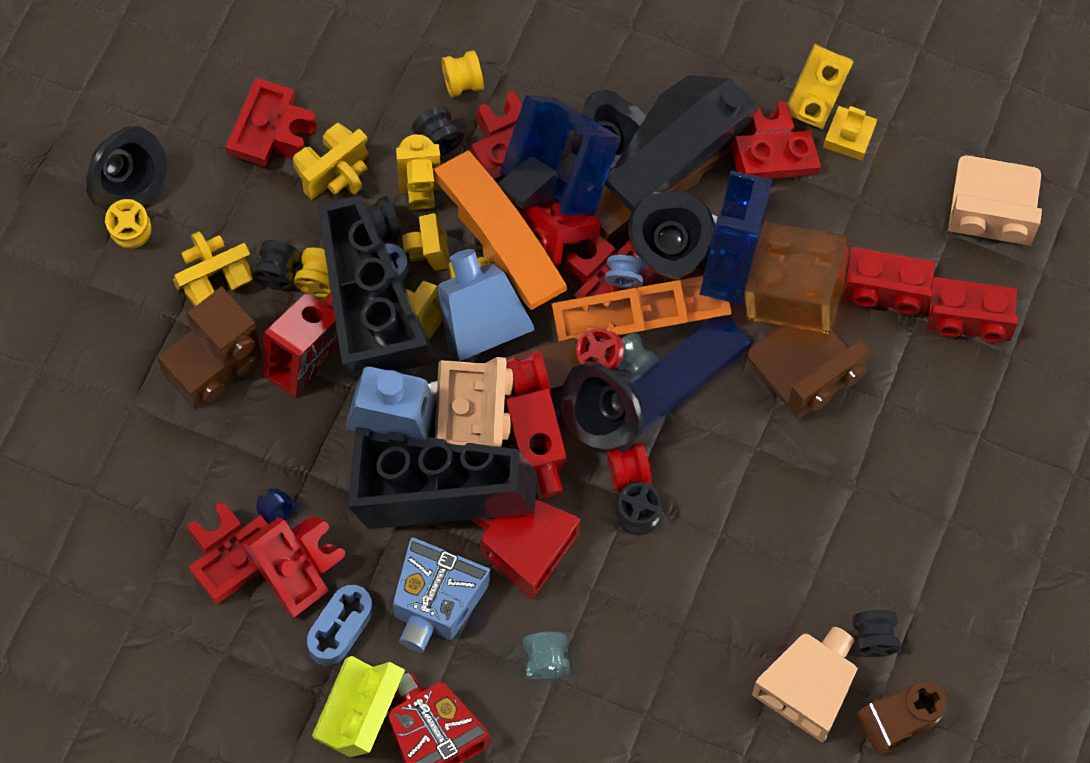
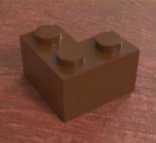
(214, 352)

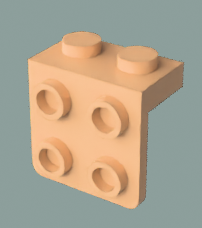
(996, 200)
(473, 402)

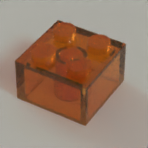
(797, 277)

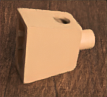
(809, 681)

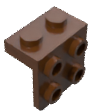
(807, 366)

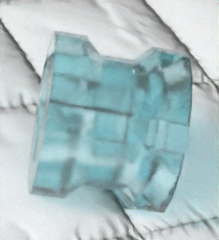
(636, 357)
(546, 655)

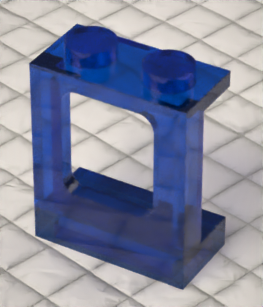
(543, 133)
(735, 237)

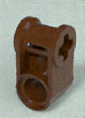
(895, 718)

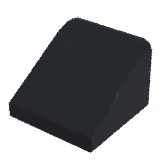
(530, 183)

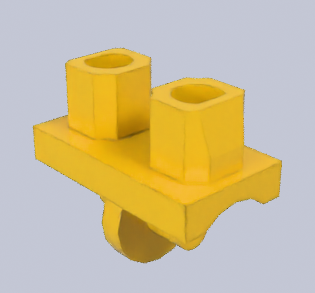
(818, 86)
(415, 166)
(338, 167)
(231, 262)

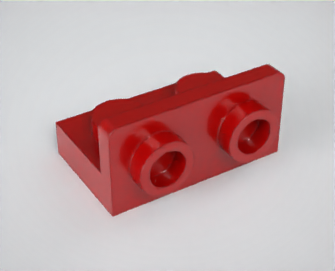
(555, 229)
(889, 281)
(972, 310)

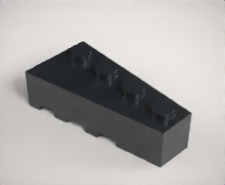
(435, 481)

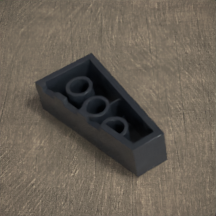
(368, 297)

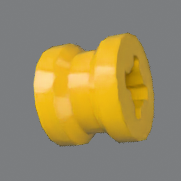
(462, 73)
(122, 216)
(314, 276)

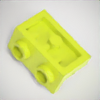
(357, 706)

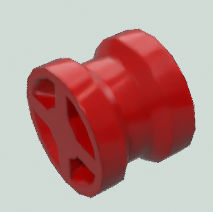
(594, 351)
(528, 374)
(629, 466)

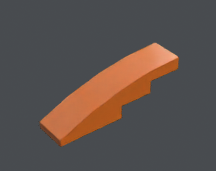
(500, 229)
(637, 309)

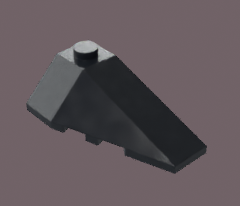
(679, 135)

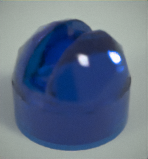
(274, 505)

